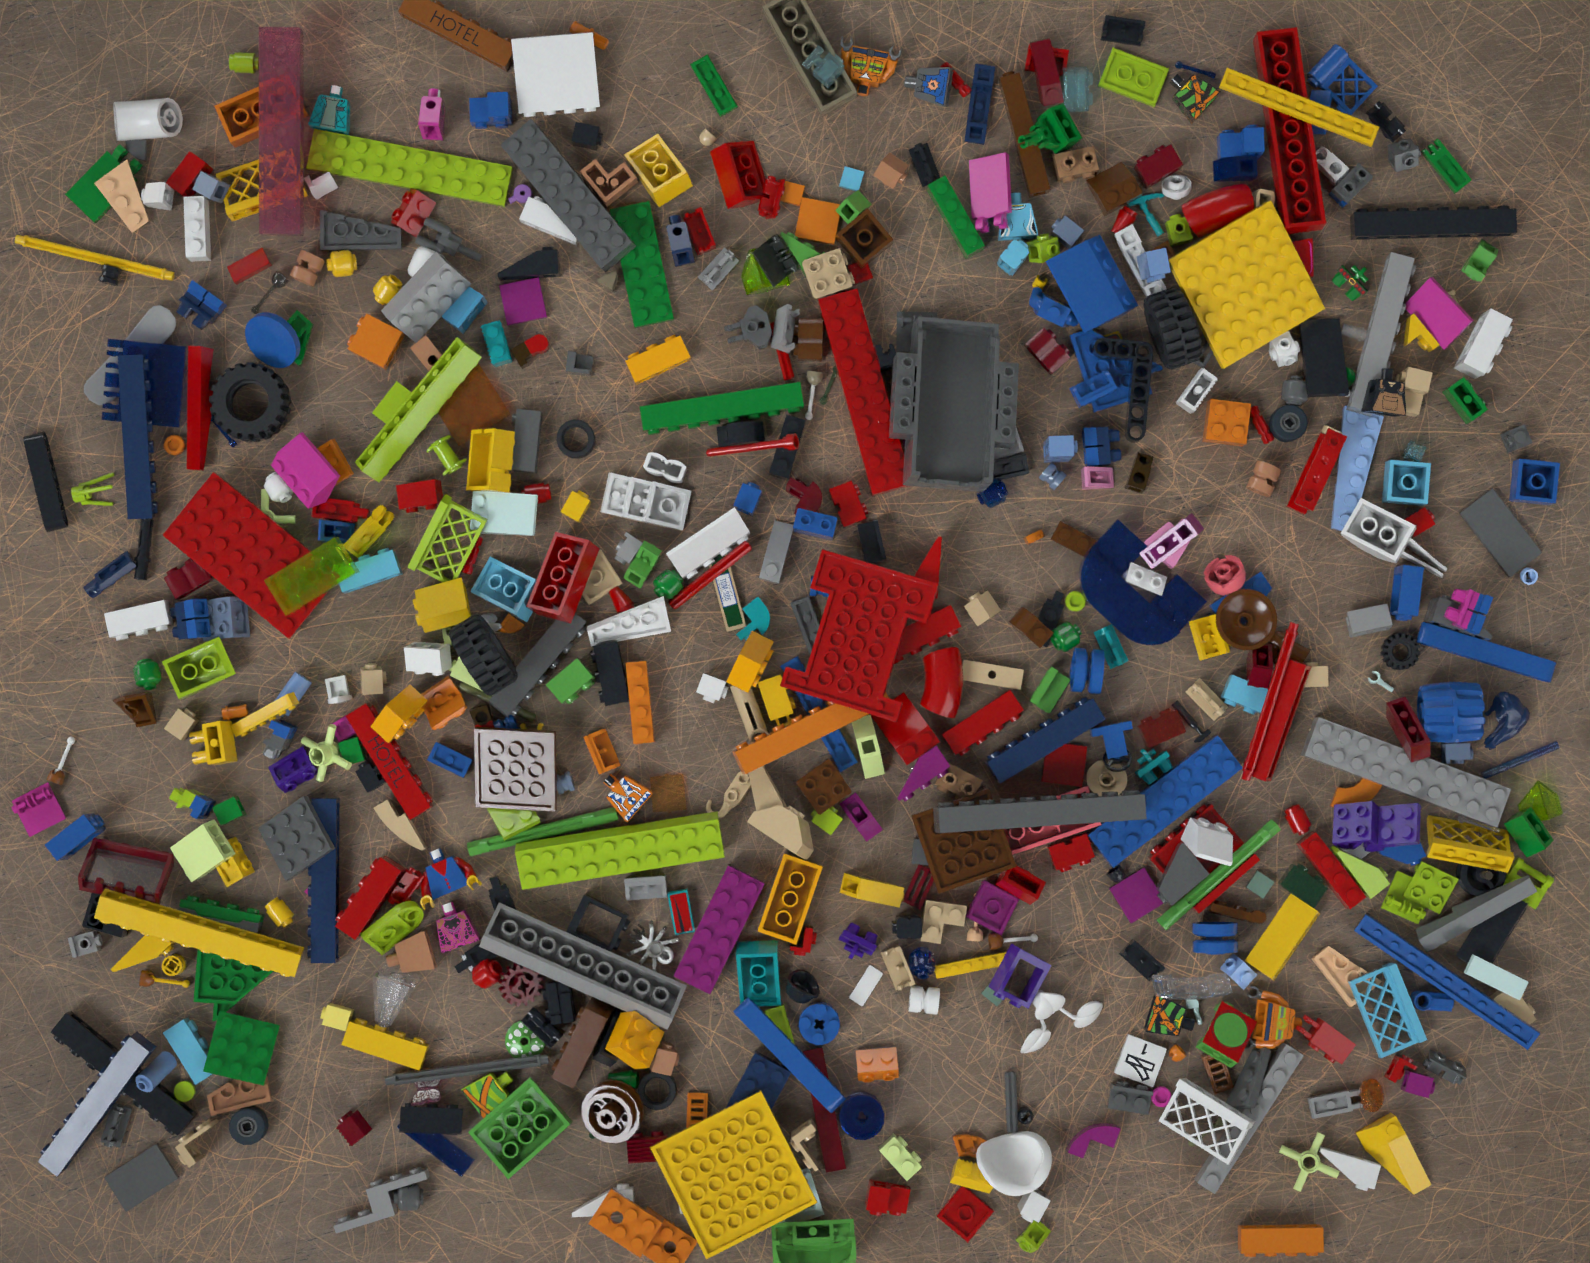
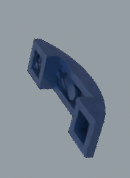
(979, 104)

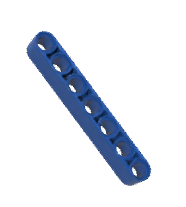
(1486, 652)
(789, 1055)

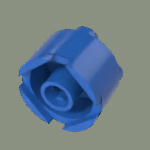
(819, 1035)

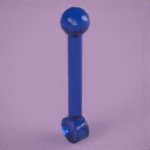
(1179, 65)
(232, 443)

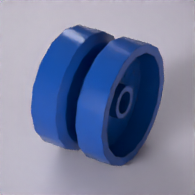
(1084, 669)
(1215, 940)

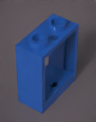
(1406, 592)
(75, 836)

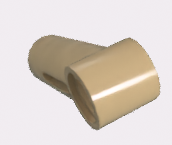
(742, 697)

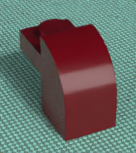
(809, 497)

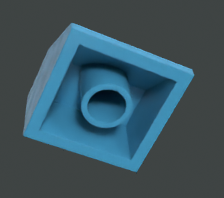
(465, 309)

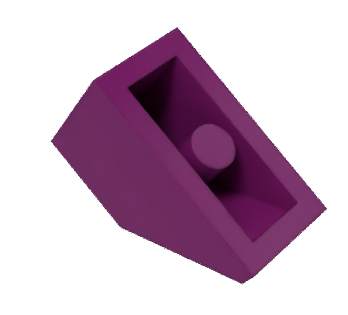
(861, 817)

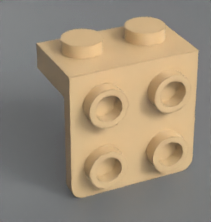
(828, 273)
(188, 1151)

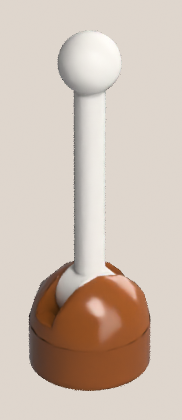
(57, 775)
(996, 941)

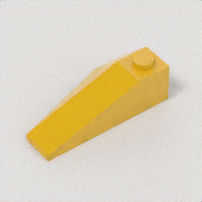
(1392, 1149)

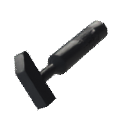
(1190, 721)

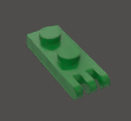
(1446, 166)

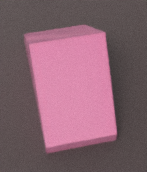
(1097, 478)

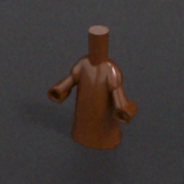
(1298, 651)

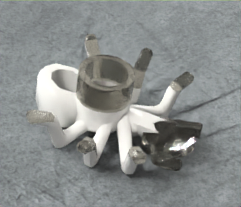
(653, 948)

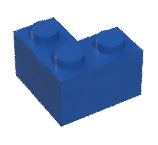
(491, 111)
(1246, 143)

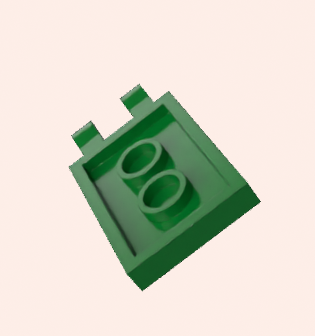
(85, 192)

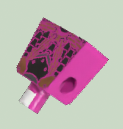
(432, 115)
(455, 929)

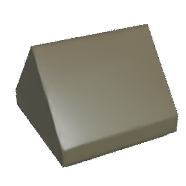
(608, 281)

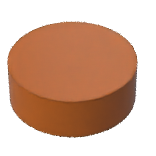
(174, 445)

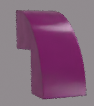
(1102, 1133)

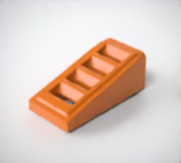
(696, 1095)

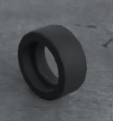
(571, 424)
(657, 1105)

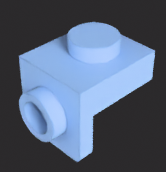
(1238, 971)

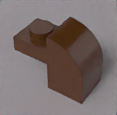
(1030, 626)

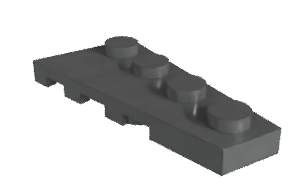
(353, 234)

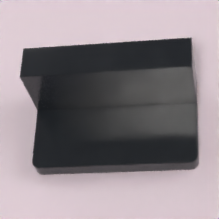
(871, 542)

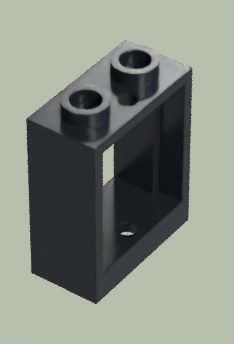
(576, 920)

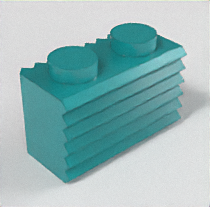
(496, 343)

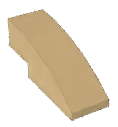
(400, 825)

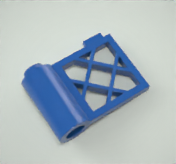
(1332, 66)

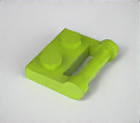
(1534, 899)

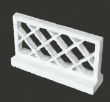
(1218, 1108)

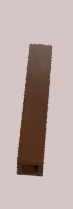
(1020, 123)

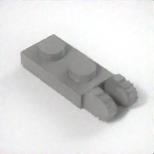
(1333, 1103)

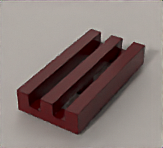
(925, 893)

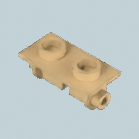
(1206, 699)

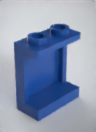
(814, 524)

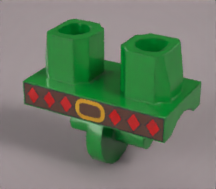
(1357, 288)

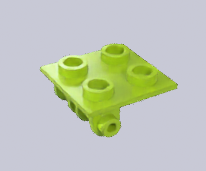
(1430, 887)
(1399, 905)

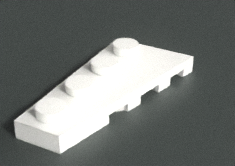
(637, 622)

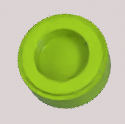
(1075, 601)
(184, 1091)

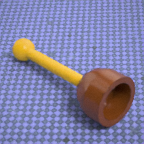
(147, 979)

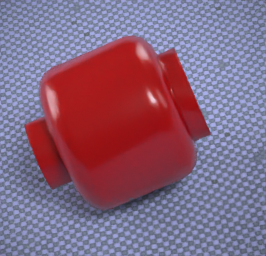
(486, 973)

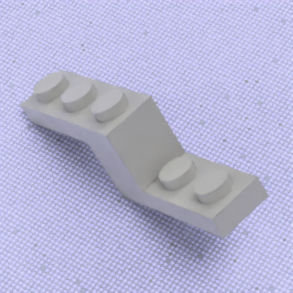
(381, 1199)

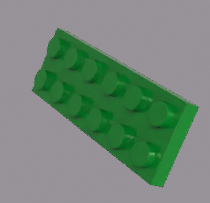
(643, 267)

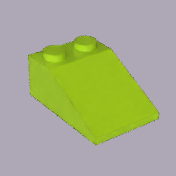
(198, 668)

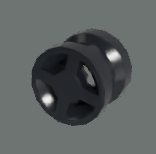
(109, 275)

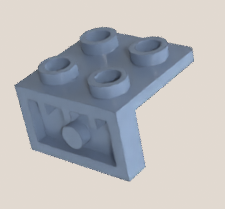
(228, 618)

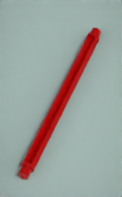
(1269, 702)

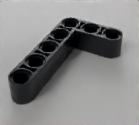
(1135, 381)

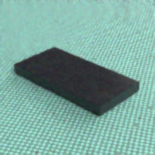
(1323, 358)

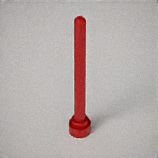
(789, 442)

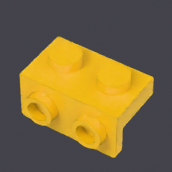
(1207, 639)

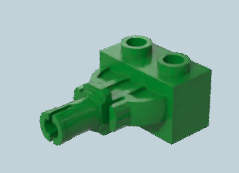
(1053, 131)

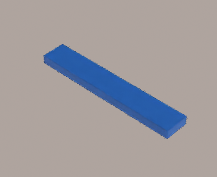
(833, 741)

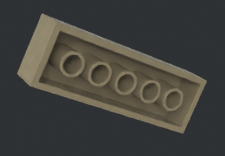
(799, 36)

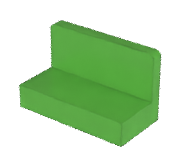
(1049, 690)

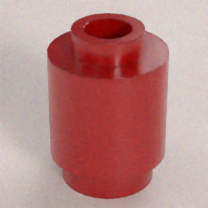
(540, 489)
(1297, 819)

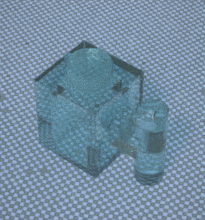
(826, 69)

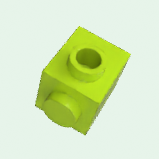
(827, 820)

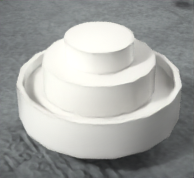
(1176, 186)

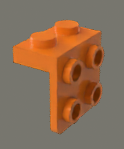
(443, 703)

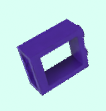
(1006, 969)

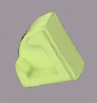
(445, 631)

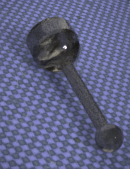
(278, 281)

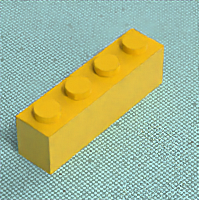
(385, 1044)

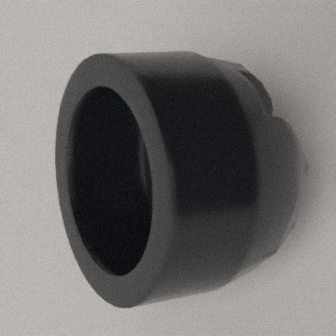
(1116, 874)
(1022, 1112)

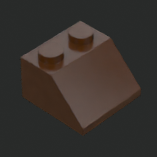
(1114, 188)

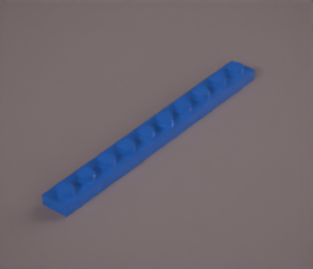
(1447, 981)

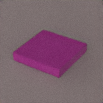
(523, 301)
(1136, 895)
(992, 907)

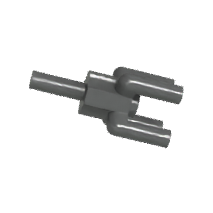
(445, 241)

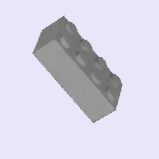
(426, 297)

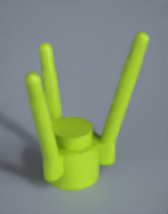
(83, 493)

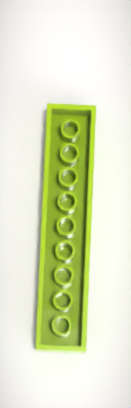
(619, 850)

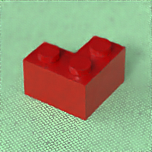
(887, 1197)

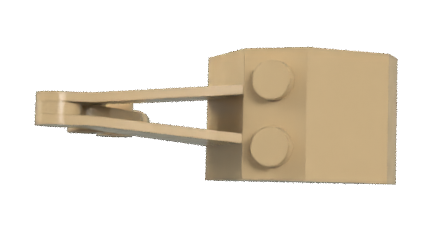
(771, 814)

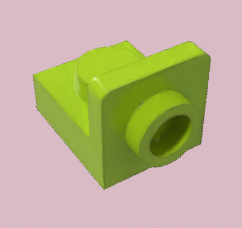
(1033, 1236)

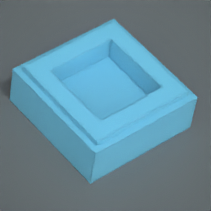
(851, 179)

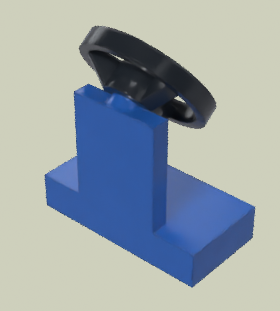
(1114, 744)

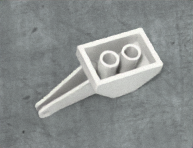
(1386, 536)

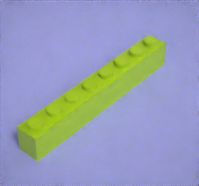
(418, 409)

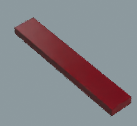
(826, 1121)

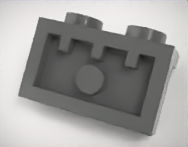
(1129, 1098)

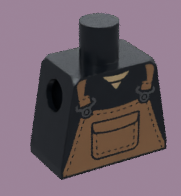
(1385, 396)

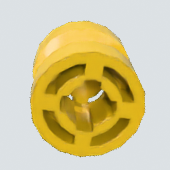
(177, 962)

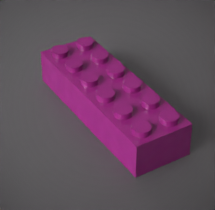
(719, 929)

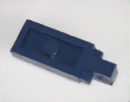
(110, 574)

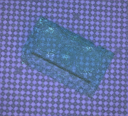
(1076, 89)

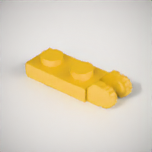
(369, 531)

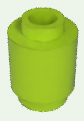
(243, 62)

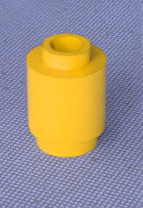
(279, 912)

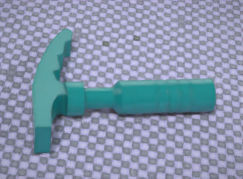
(1149, 216)

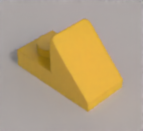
(1416, 329)

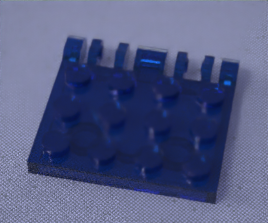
(165, 375)

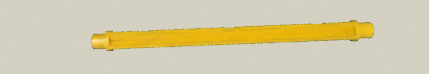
(98, 258)

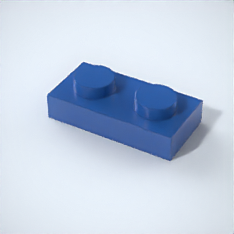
(450, 759)

